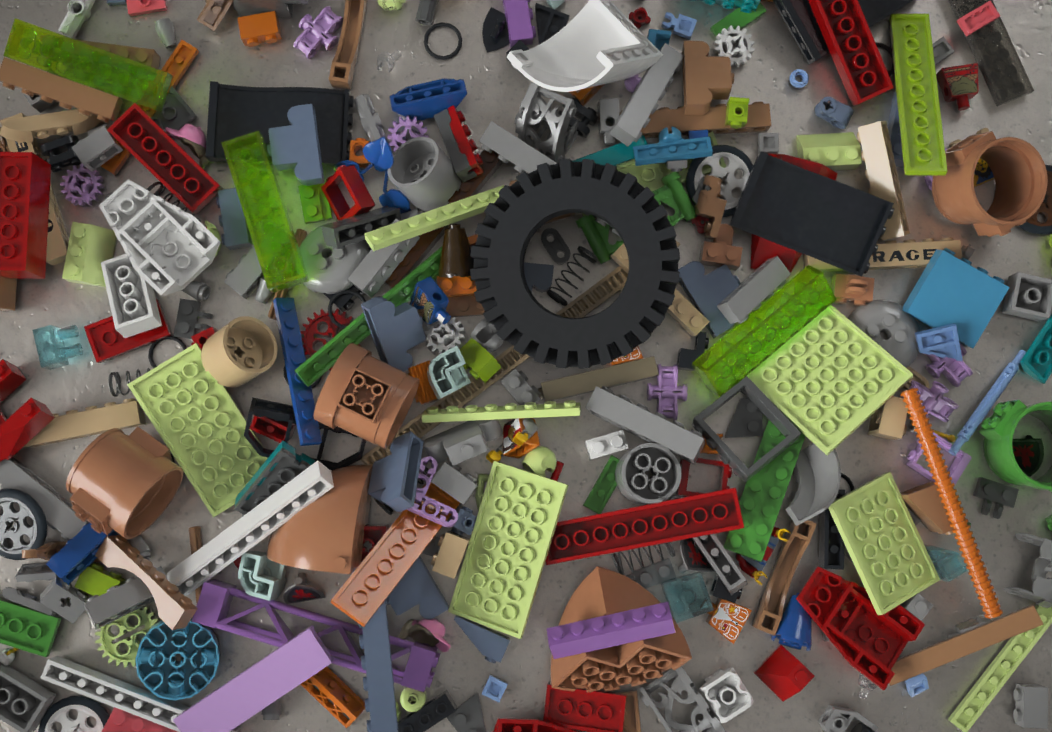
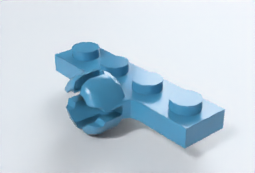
(672, 148)

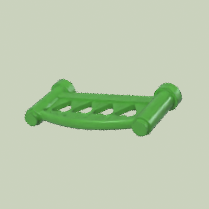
(671, 194)

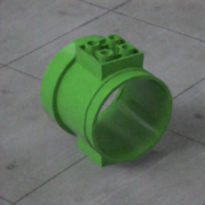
(998, 439)

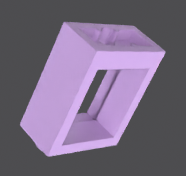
(956, 468)

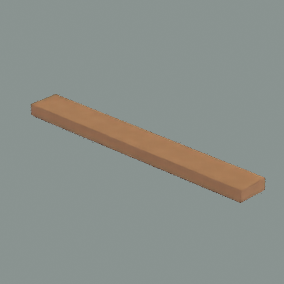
(965, 643)

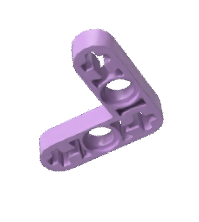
(420, 496)

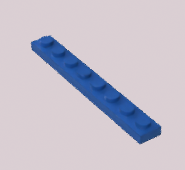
(294, 356)

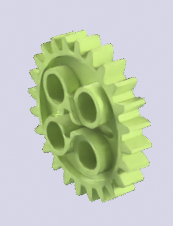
(124, 625)

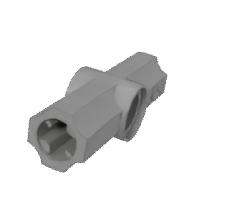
(369, 118)

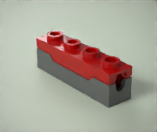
(458, 143)

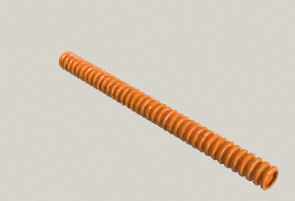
(951, 504)

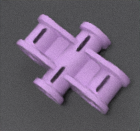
(318, 32)
(953, 370)
(667, 385)
(934, 400)

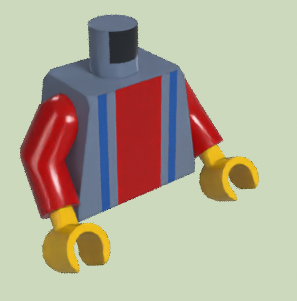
(754, 568)

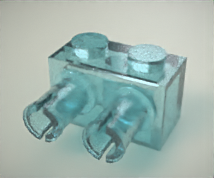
(51, 346)

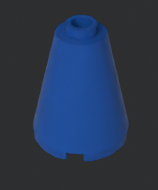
(795, 626)

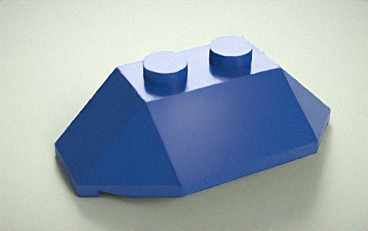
(428, 98)

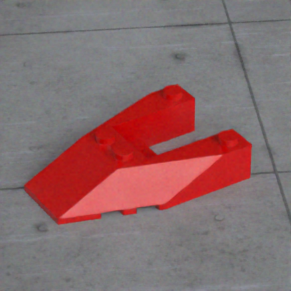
(26, 421)

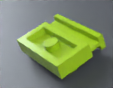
(314, 204)

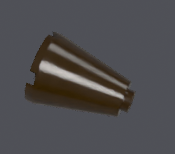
(455, 253)

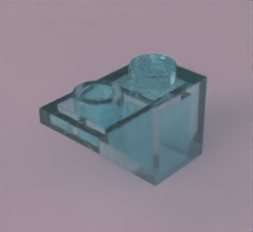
(946, 562)

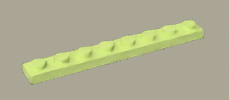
(431, 220)
(509, 411)
(998, 673)

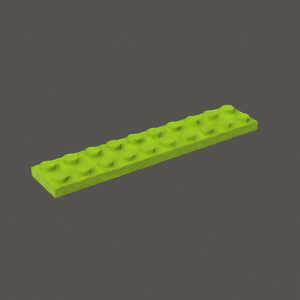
(917, 95)

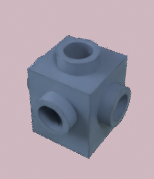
(465, 521)

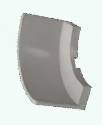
(818, 483)

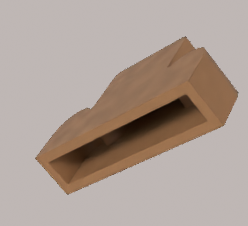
(704, 77)

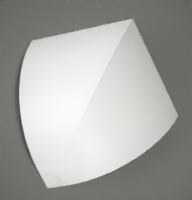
(588, 52)

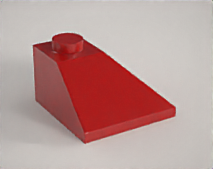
(784, 673)

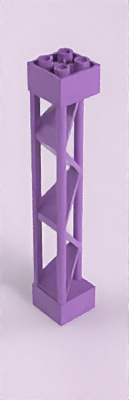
(216, 601)

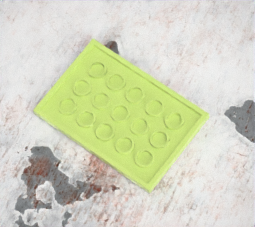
(883, 543)

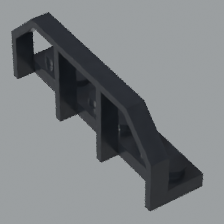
(285, 412)

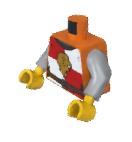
(518, 439)

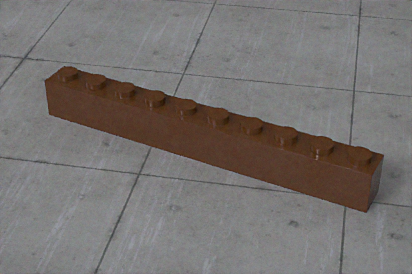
(429, 239)

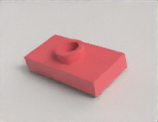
(141, 7)
(978, 18)

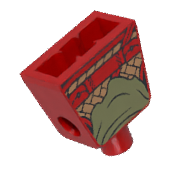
(959, 84)

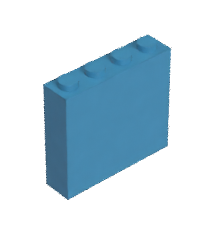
(955, 294)

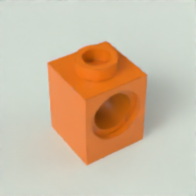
(356, 145)

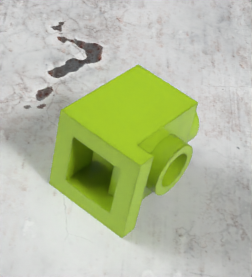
(737, 104)

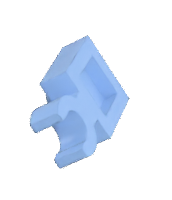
(682, 25)

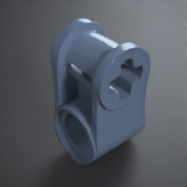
(835, 113)

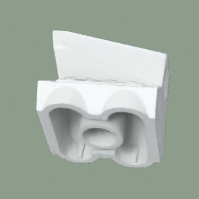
(726, 694)

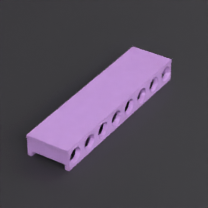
(257, 685)

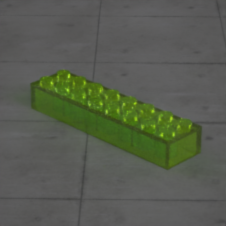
(87, 65)
(265, 211)
(764, 330)

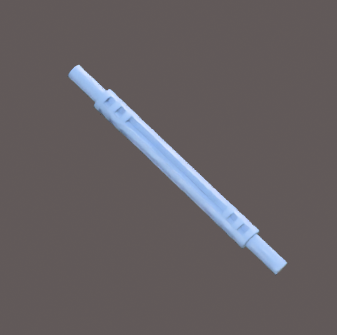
(987, 403)

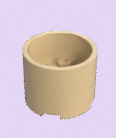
(239, 351)

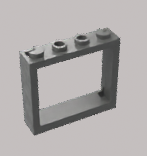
(767, 408)

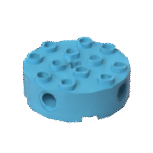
(172, 678)

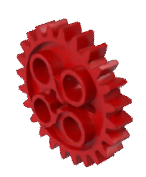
(313, 328)

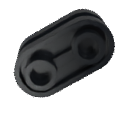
(587, 115)
(58, 146)

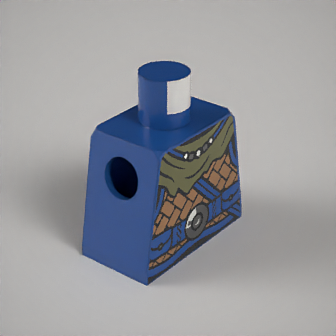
(430, 301)

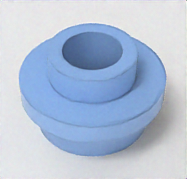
(799, 73)

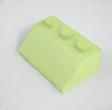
(832, 150)
(85, 252)

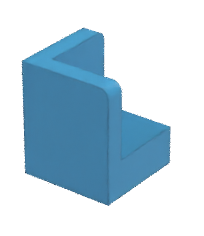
(658, 37)

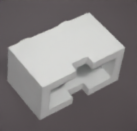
(606, 444)

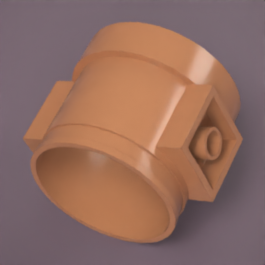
(1018, 178)
(366, 396)
(123, 482)

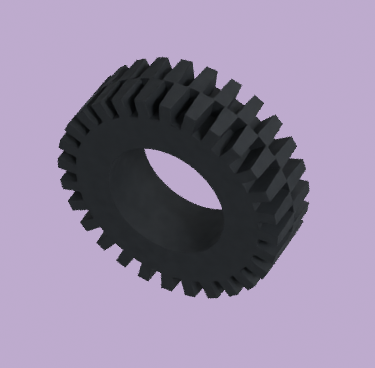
(560, 191)

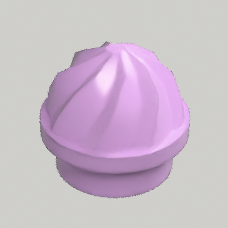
(631, 83)

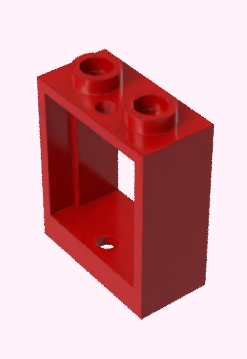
(356, 188)
(685, 466)

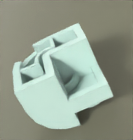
(447, 373)
(261, 576)

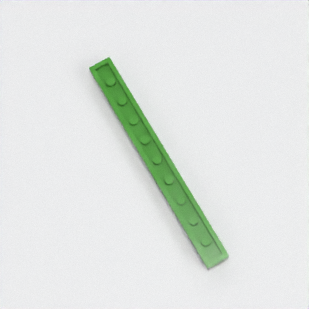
(358, 329)

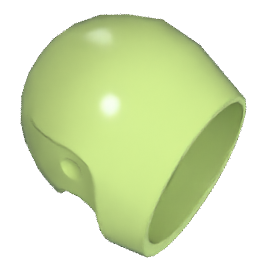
(540, 460)

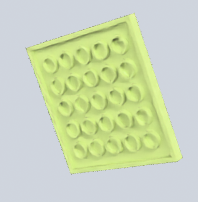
(829, 378)

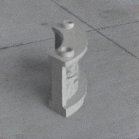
(534, 102)
(682, 682)

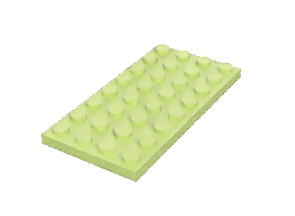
(199, 427)
(508, 549)

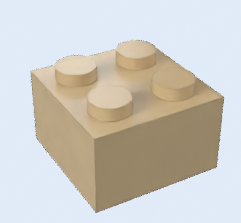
(889, 420)
(450, 554)

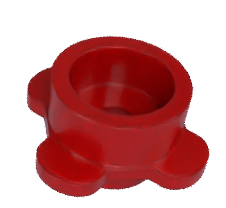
(641, 12)
(697, 223)

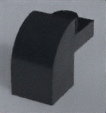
(687, 356)

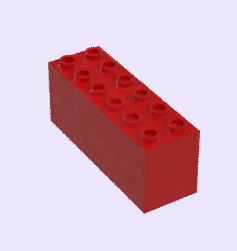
(23, 215)

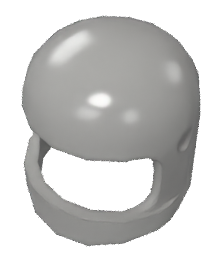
(486, 336)

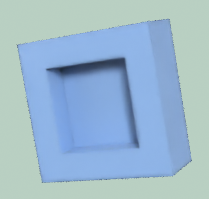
(917, 684)
(494, 688)

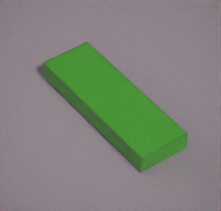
(738, 18)
(603, 487)

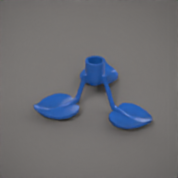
(381, 157)

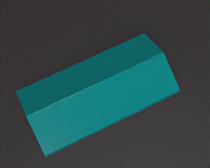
(1038, 358)

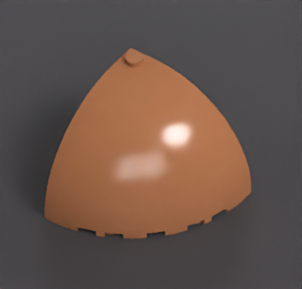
(329, 530)
(608, 668)

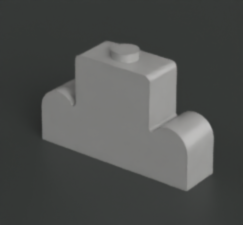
(463, 441)

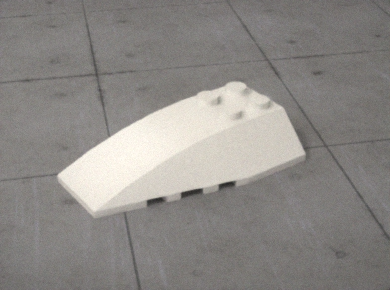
(159, 238)

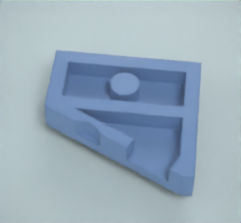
(940, 341)

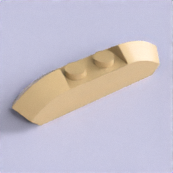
(44, 125)

